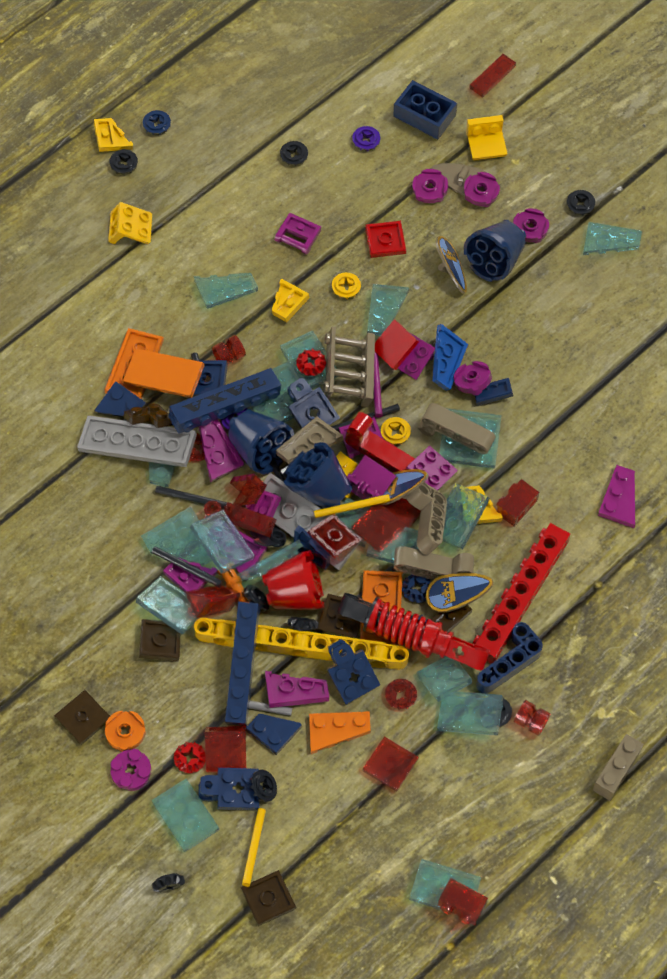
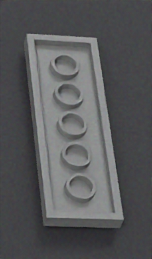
(136, 441)
(296, 511)

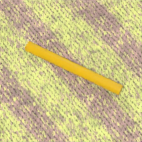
(351, 506)
(253, 847)

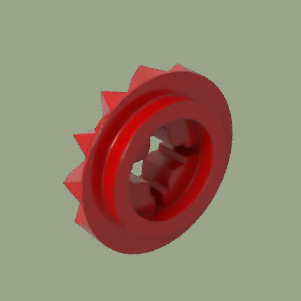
(308, 368)
(194, 764)

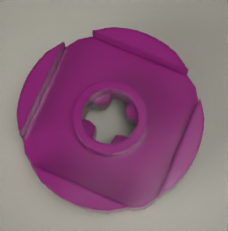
(430, 195)
(477, 197)
(539, 221)
(475, 385)
(126, 780)

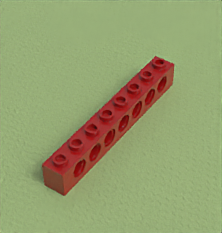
(558, 540)

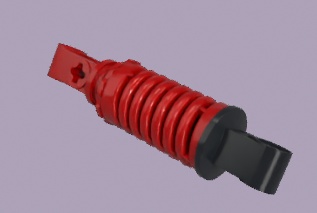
(410, 632)

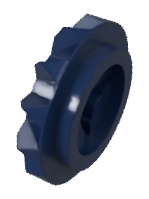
(152, 117)
(413, 594)

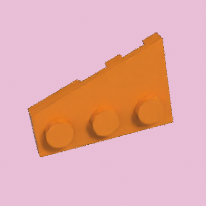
(334, 728)

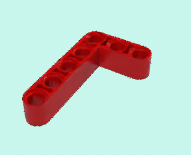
(373, 446)

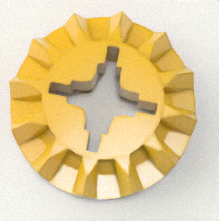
(352, 281)
(395, 423)

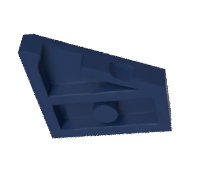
(118, 400)
(321, 556)
(273, 731)

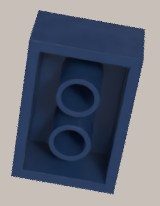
(425, 109)

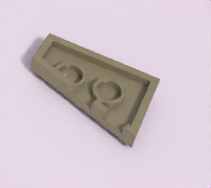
(304, 440)

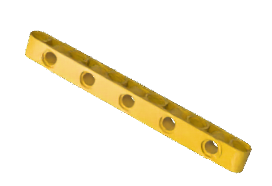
(301, 643)

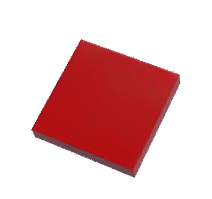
(385, 239)
(395, 344)

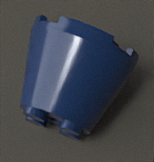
(495, 250)
(258, 438)
(318, 477)

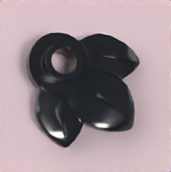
(276, 539)

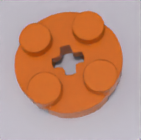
(125, 741)

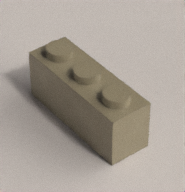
(618, 767)

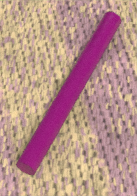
(377, 391)

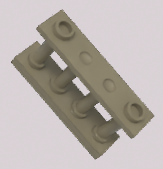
(366, 360)

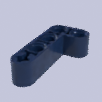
(506, 662)

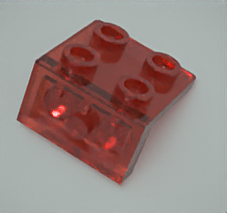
(225, 747)

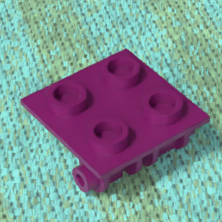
(417, 359)
(436, 466)
(370, 479)

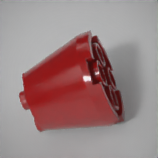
(295, 584)

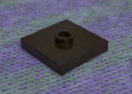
(159, 641)
(82, 717)
(268, 898)

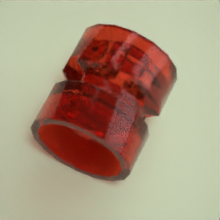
(229, 350)
(531, 717)

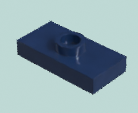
(495, 391)

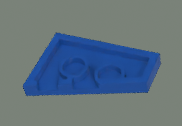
(448, 356)

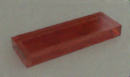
(492, 75)
(250, 519)

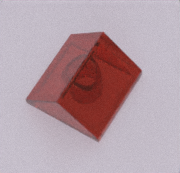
(334, 537)
(212, 600)

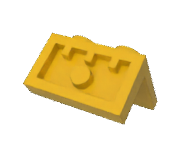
(486, 137)
(130, 223)

